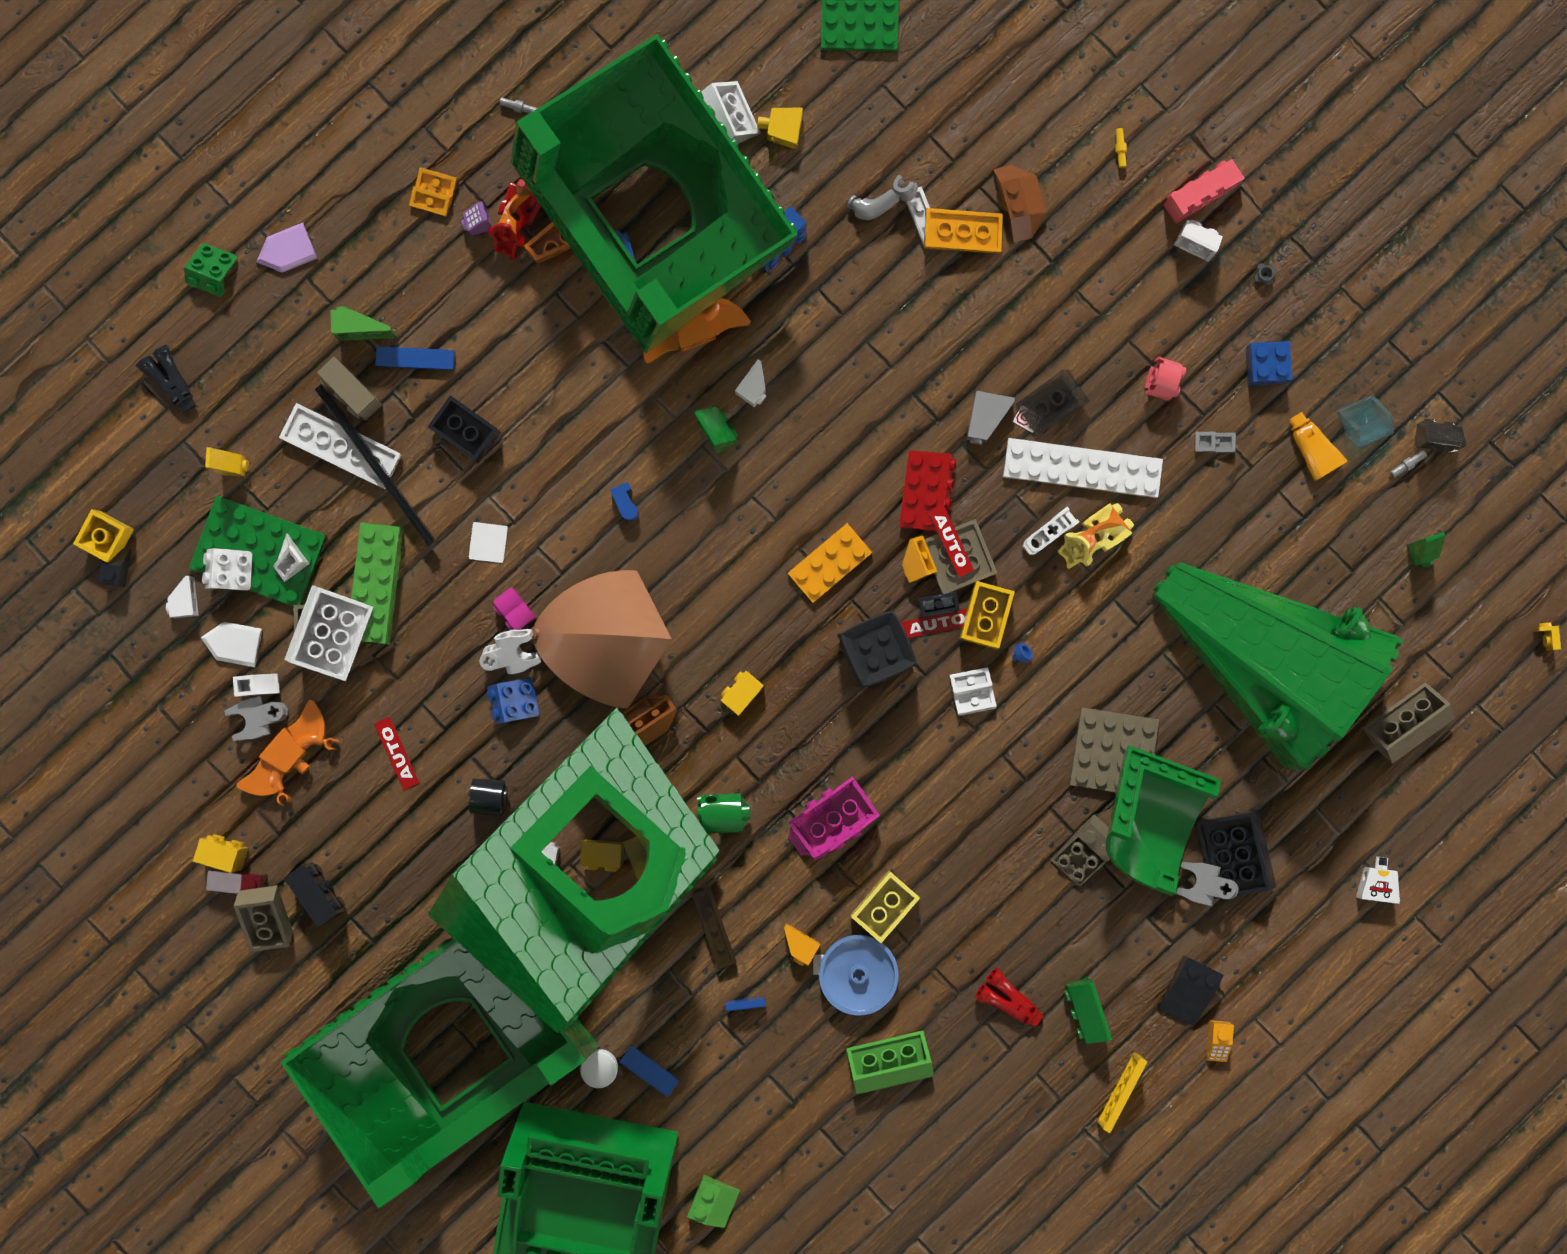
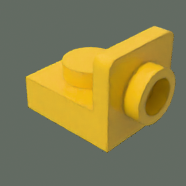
(1551, 639)

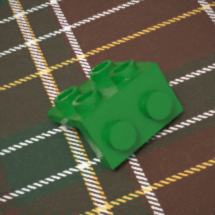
(209, 268)

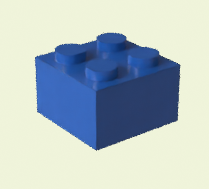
(1268, 363)

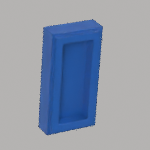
(745, 1003)

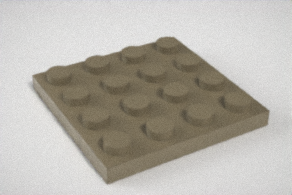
(1102, 744)

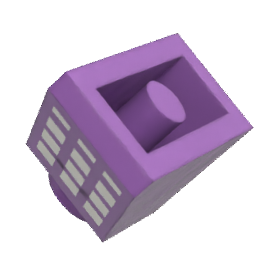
(476, 219)

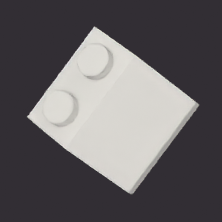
(1198, 240)

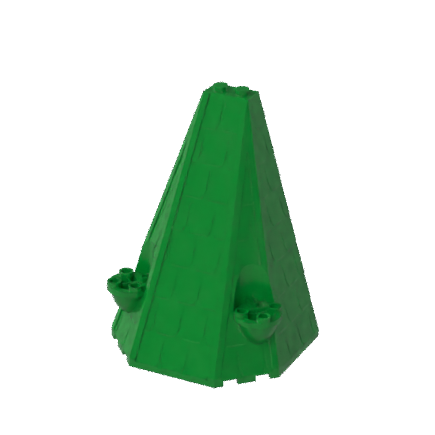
(1281, 662)

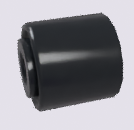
(488, 797)

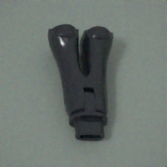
(175, 388)

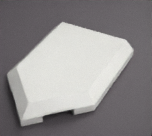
(234, 643)

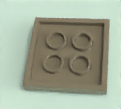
(976, 550)

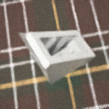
(290, 559)

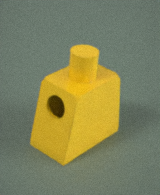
(783, 126)

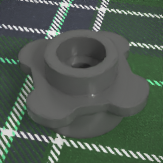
(1270, 271)

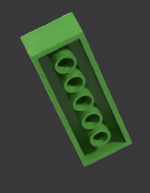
(377, 577)

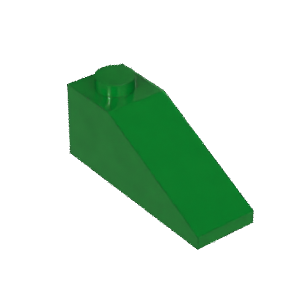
(1426, 549)

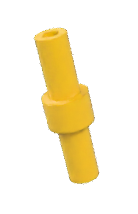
(1120, 147)

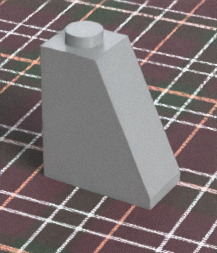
(986, 414)

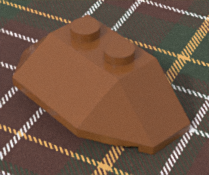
(1020, 201)
(650, 717)

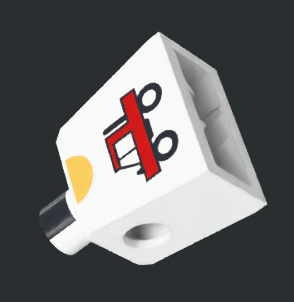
(1379, 883)

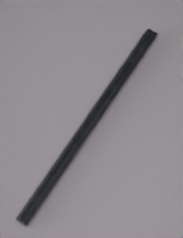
(383, 476)

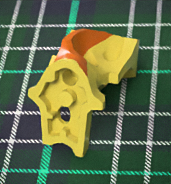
(1085, 543)

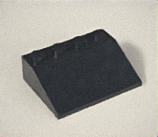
(1240, 849)

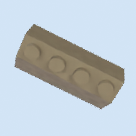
(1409, 722)

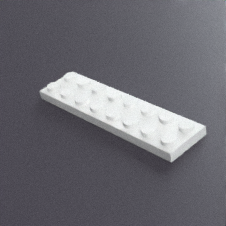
(1082, 468)

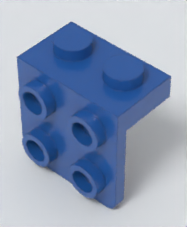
(512, 701)

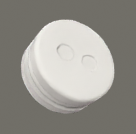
(599, 1069)

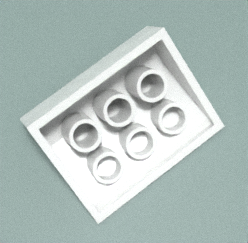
(328, 633)

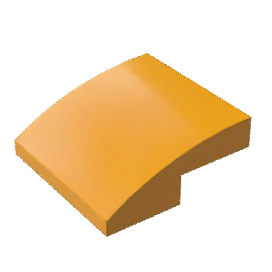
(433, 191)

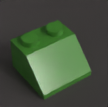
(713, 1202)

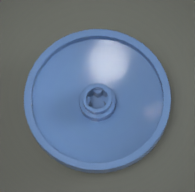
(858, 974)

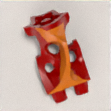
(507, 230)

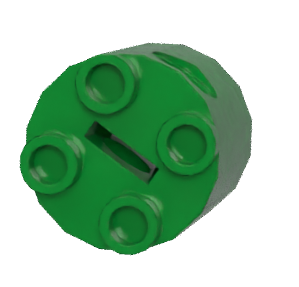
(723, 812)

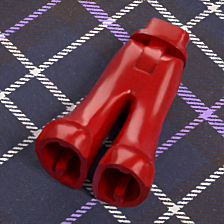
(1017, 1007)

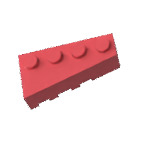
(1203, 190)

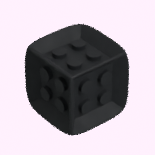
(877, 649)

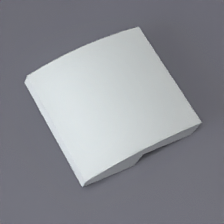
(973, 691)

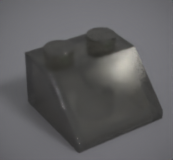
(1439, 436)

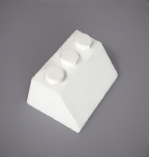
(731, 110)

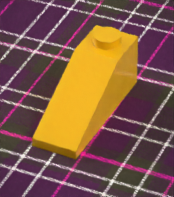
(226, 462)

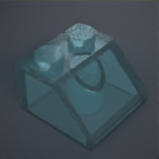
(1366, 421)

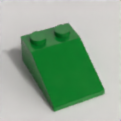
(716, 429)

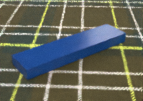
(415, 358)

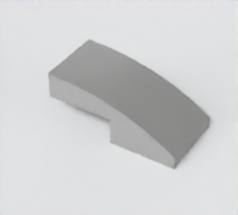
(1215, 442)

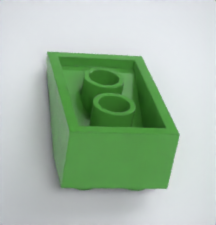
(352, 326)

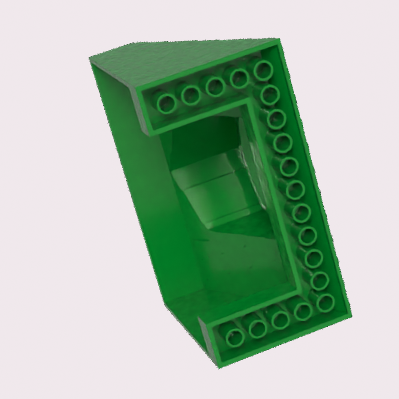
(650, 116)
(536, 922)
(378, 1099)

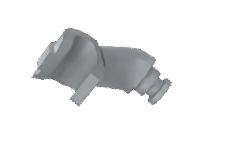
(872, 208)

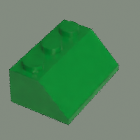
(1087, 1011)

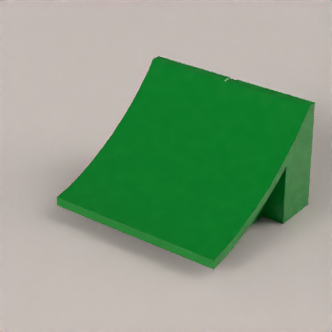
(582, 1184)

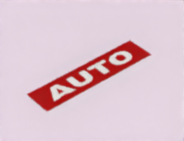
(950, 540)
(934, 623)
(396, 753)

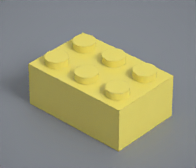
(885, 906)

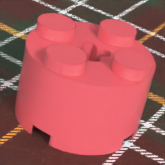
(1164, 379)

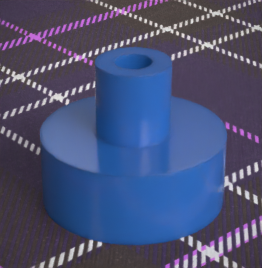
(1022, 653)

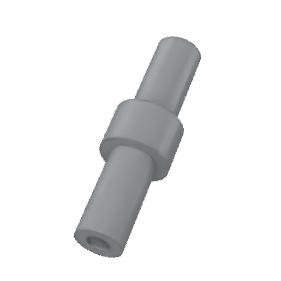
(518, 106)
(1408, 464)

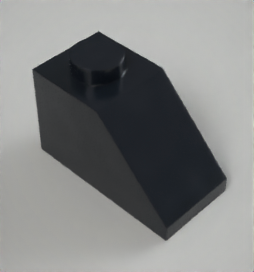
(116, 570)

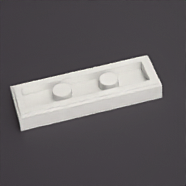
(917, 210)

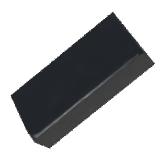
(938, 604)

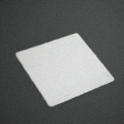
(488, 542)

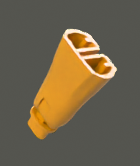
(1316, 449)

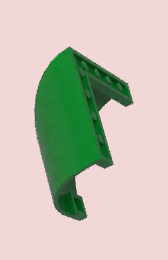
(1154, 817)

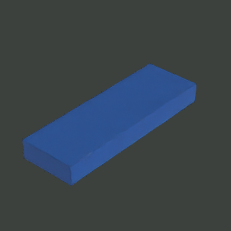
(649, 1071)

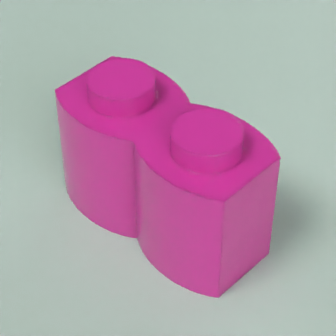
(514, 610)

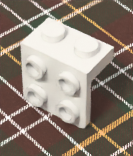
(227, 569)

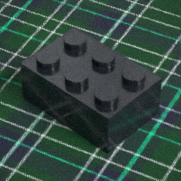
(464, 429)
(315, 894)

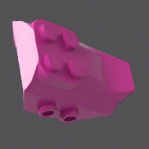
(832, 820)

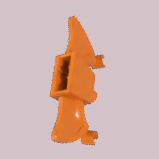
(702, 328)
(287, 753)

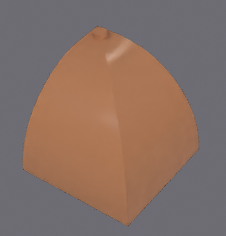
(603, 637)

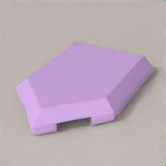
(287, 249)

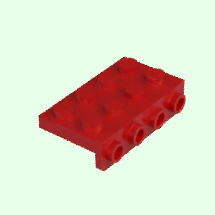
(926, 487)

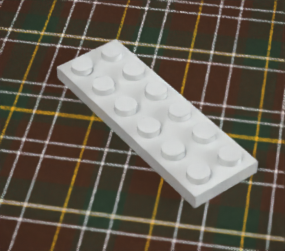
(330, 442)

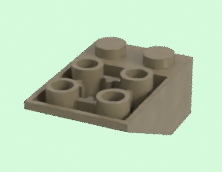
(1084, 851)

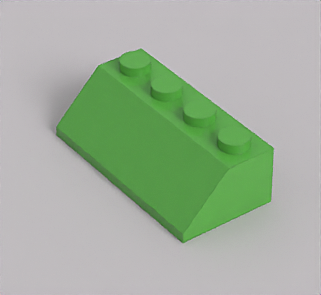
(890, 1062)

